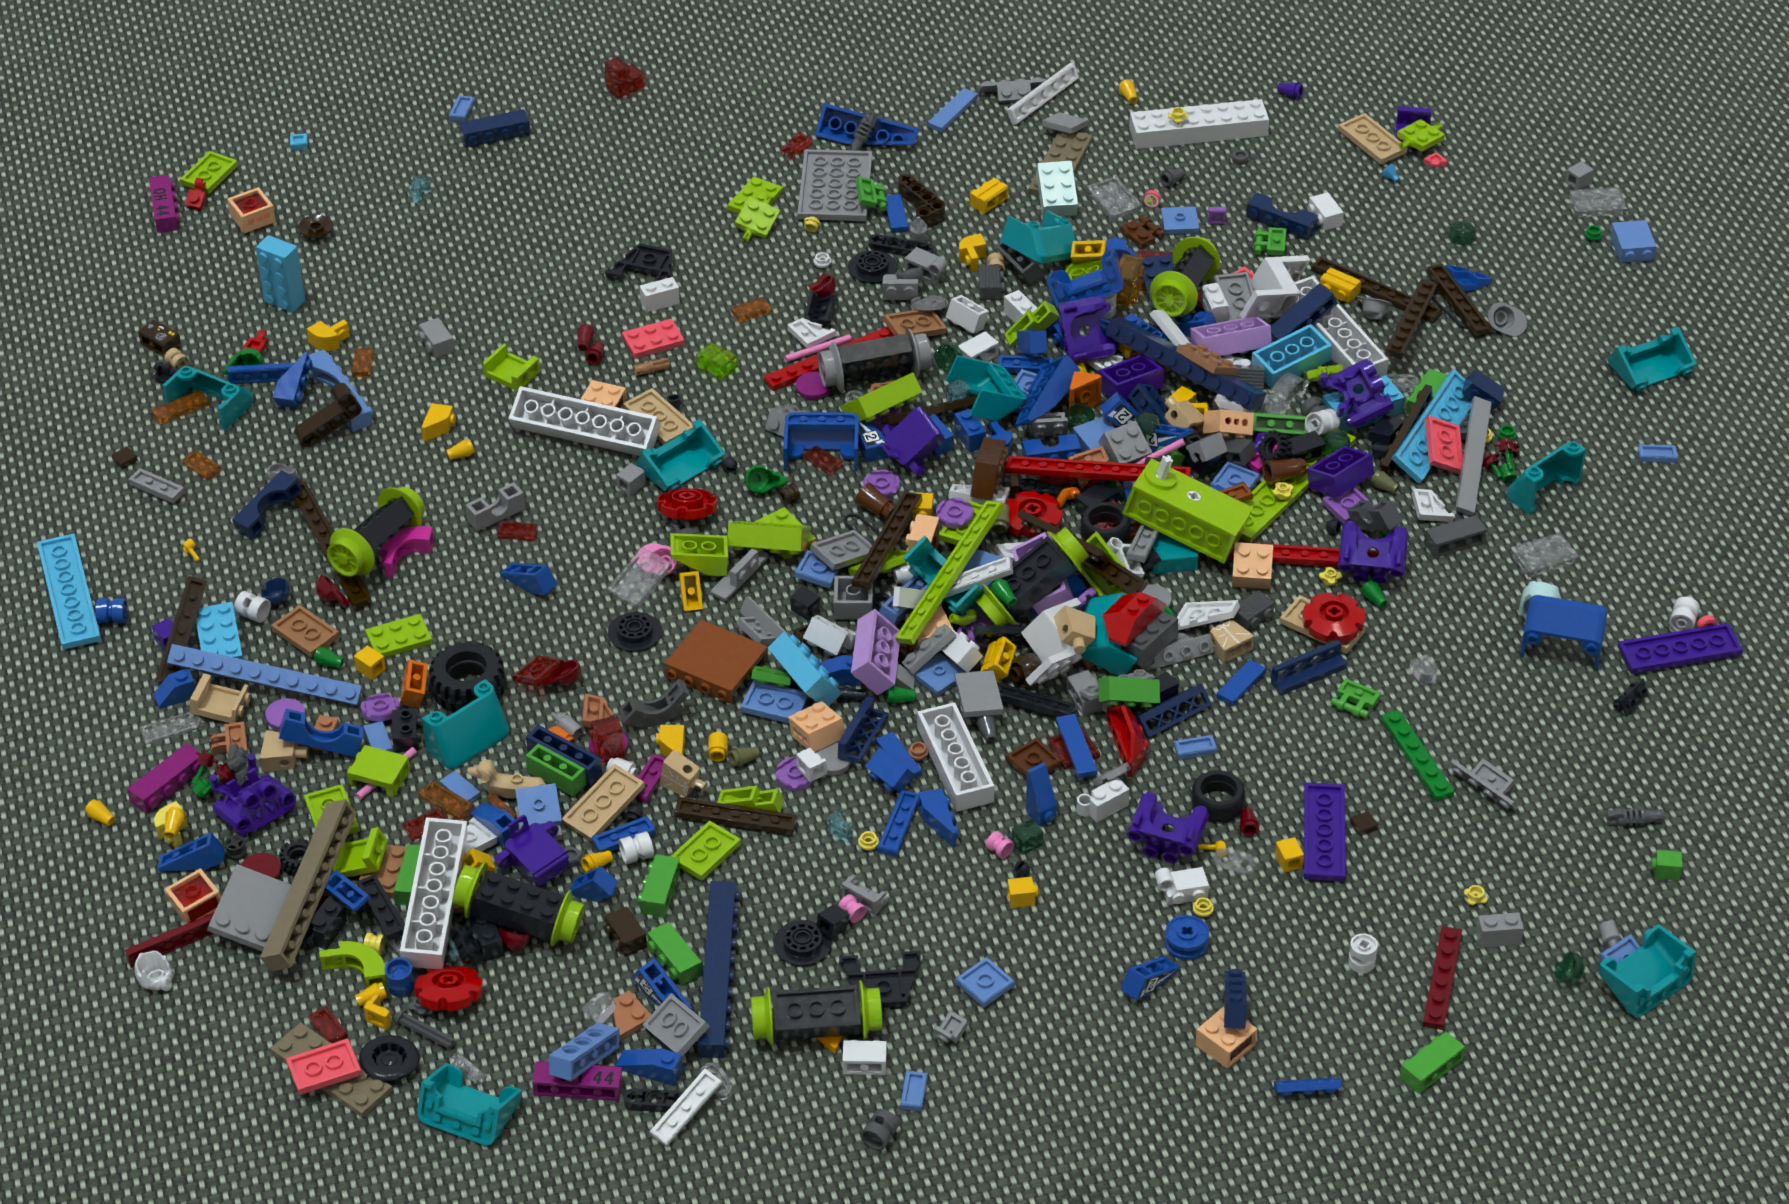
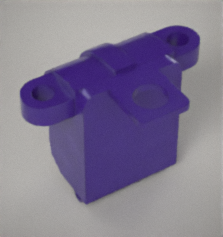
(912, 440)
(533, 851)

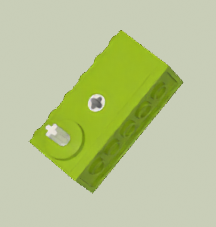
(1187, 510)

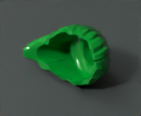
(246, 356)
(762, 479)

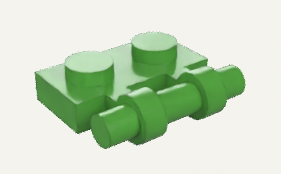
(871, 194)
(1276, 241)
(766, 674)
(1358, 694)

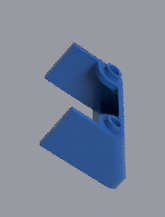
(821, 429)
(1565, 620)

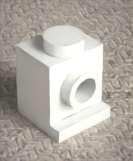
(811, 764)

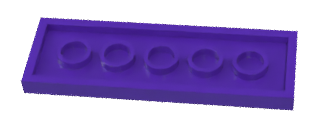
(1680, 648)
(1324, 832)

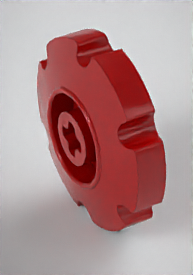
(687, 503)
(1041, 506)
(1333, 617)
(448, 988)

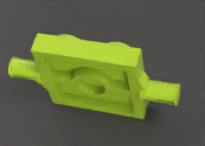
(1420, 135)
(757, 218)
(1314, 375)

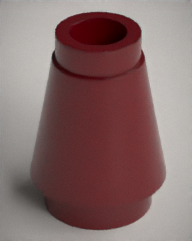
(584, 336)
(595, 353)
(1248, 823)

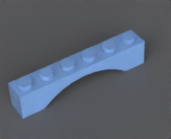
(328, 372)

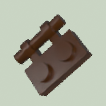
(1139, 235)

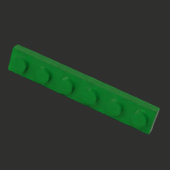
(1417, 755)

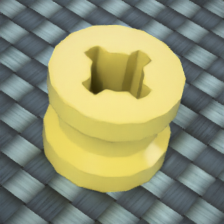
(375, 942)

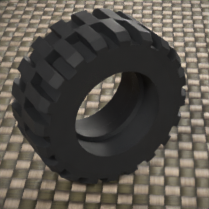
(464, 660)

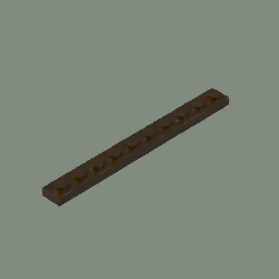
(322, 533)

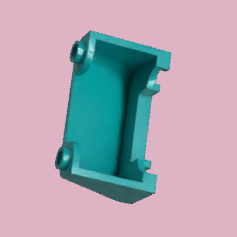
(1653, 360)
(681, 457)
(1560, 465)
(467, 731)
(1650, 972)
(464, 1110)

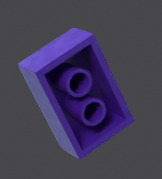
(1127, 374)
(1340, 471)

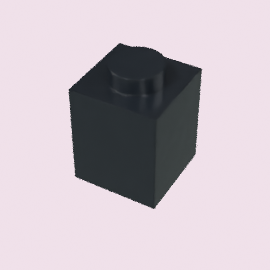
(805, 603)
(1168, 686)
(832, 921)

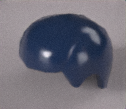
(276, 591)

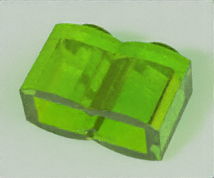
(716, 360)

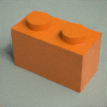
(413, 683)

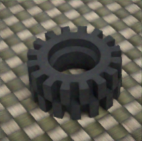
(1283, 446)
(290, 851)

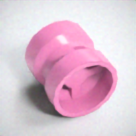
(997, 843)
(855, 909)

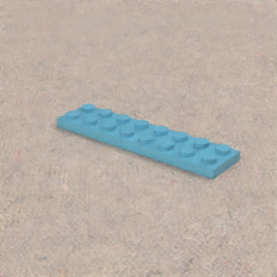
(1447, 405)
(68, 591)

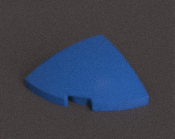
(1468, 279)

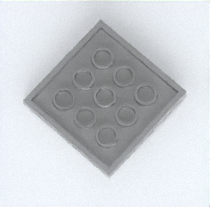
(249, 907)

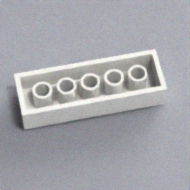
(955, 757)

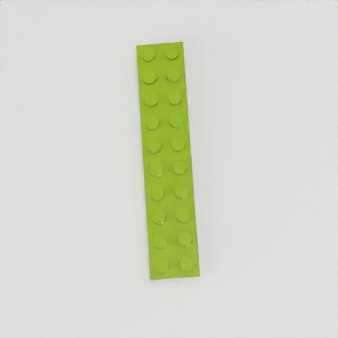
(1268, 507)

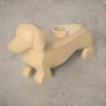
(500, 783)

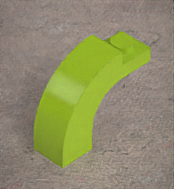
(358, 957)

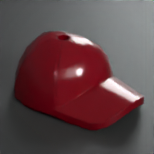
(824, 286)
(329, 592)
(567, 675)
(513, 939)

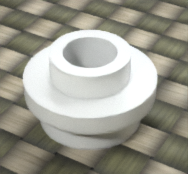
(822, 260)

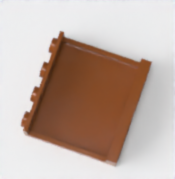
(715, 660)

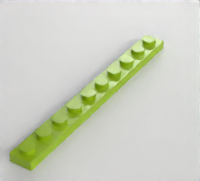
(949, 573)

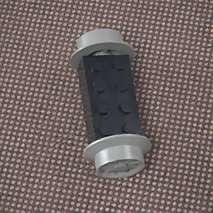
(874, 359)

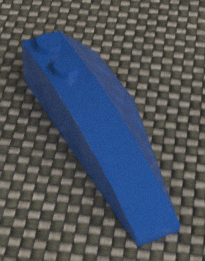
(841, 124)
(1047, 389)

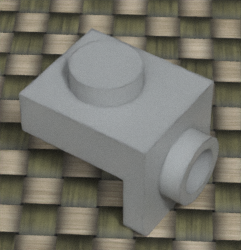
(951, 1028)

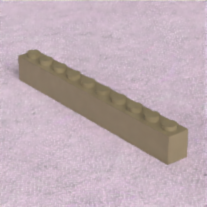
(308, 885)

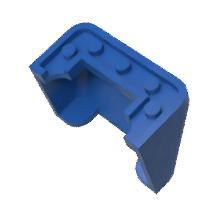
(1099, 282)

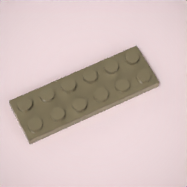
(1065, 148)
(357, 1094)

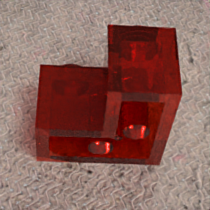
(622, 78)
(607, 738)

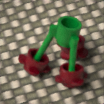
(1510, 451)
(223, 772)

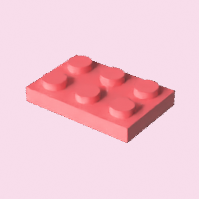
(653, 338)
(1444, 444)
(323, 1066)

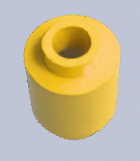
(717, 746)

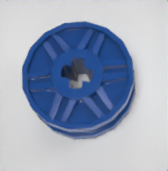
(1187, 937)

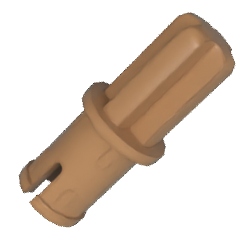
(651, 366)

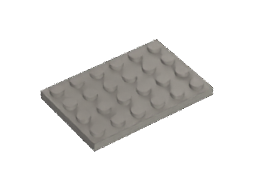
(830, 184)

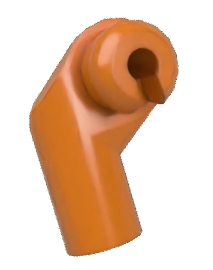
(1066, 494)

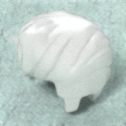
(153, 971)

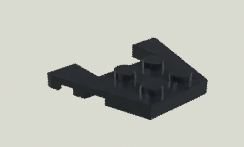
(644, 259)
(893, 984)

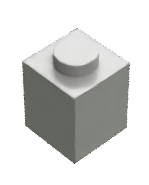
(1579, 175)
(631, 479)

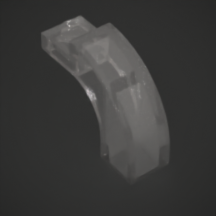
(1284, 391)

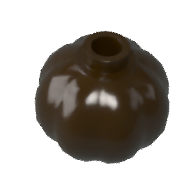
(1022, 667)

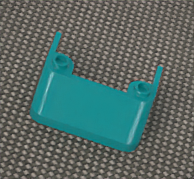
(1043, 243)
(994, 385)
(236, 398)
(926, 563)
(1101, 650)

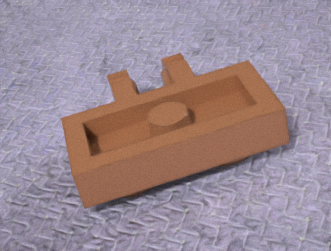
(233, 734)

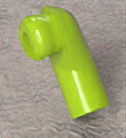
(964, 620)

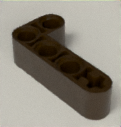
(928, 205)
(329, 418)

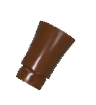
(1283, 470)
(874, 501)

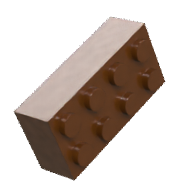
(989, 468)

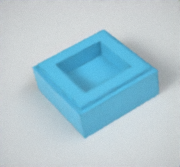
(298, 141)

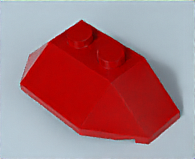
(1130, 616)
(1127, 737)

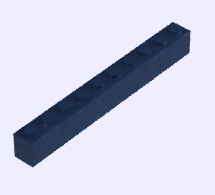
(1166, 354)
(717, 969)

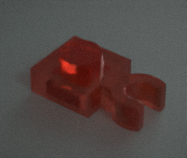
(797, 143)

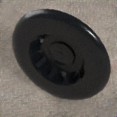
(871, 266)
(634, 631)
(797, 943)
(395, 1058)

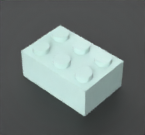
(1057, 188)

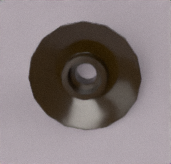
(315, 226)

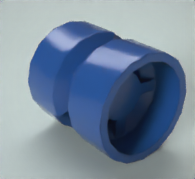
(111, 610)
(399, 977)

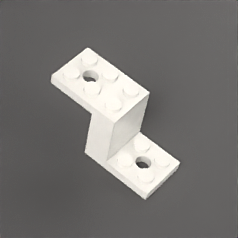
(1275, 286)
(1046, 643)

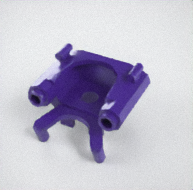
(1079, 314)
(1369, 403)
(1354, 555)
(252, 802)
(1151, 820)

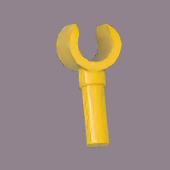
(188, 547)
(1219, 844)

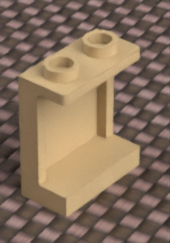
(218, 701)

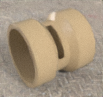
(996, 258)
(176, 359)

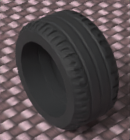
(1105, 512)
(1219, 781)

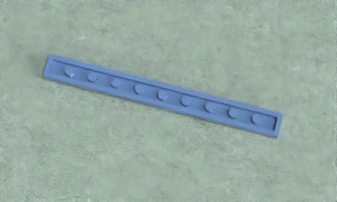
(264, 674)

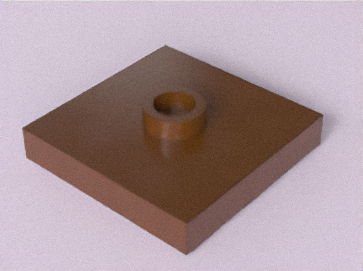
(1031, 755)

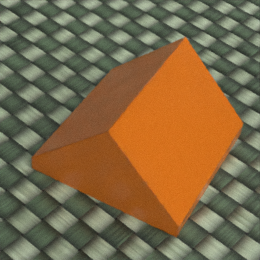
(1085, 389)

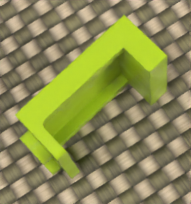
(510, 369)
(379, 769)
(362, 855)

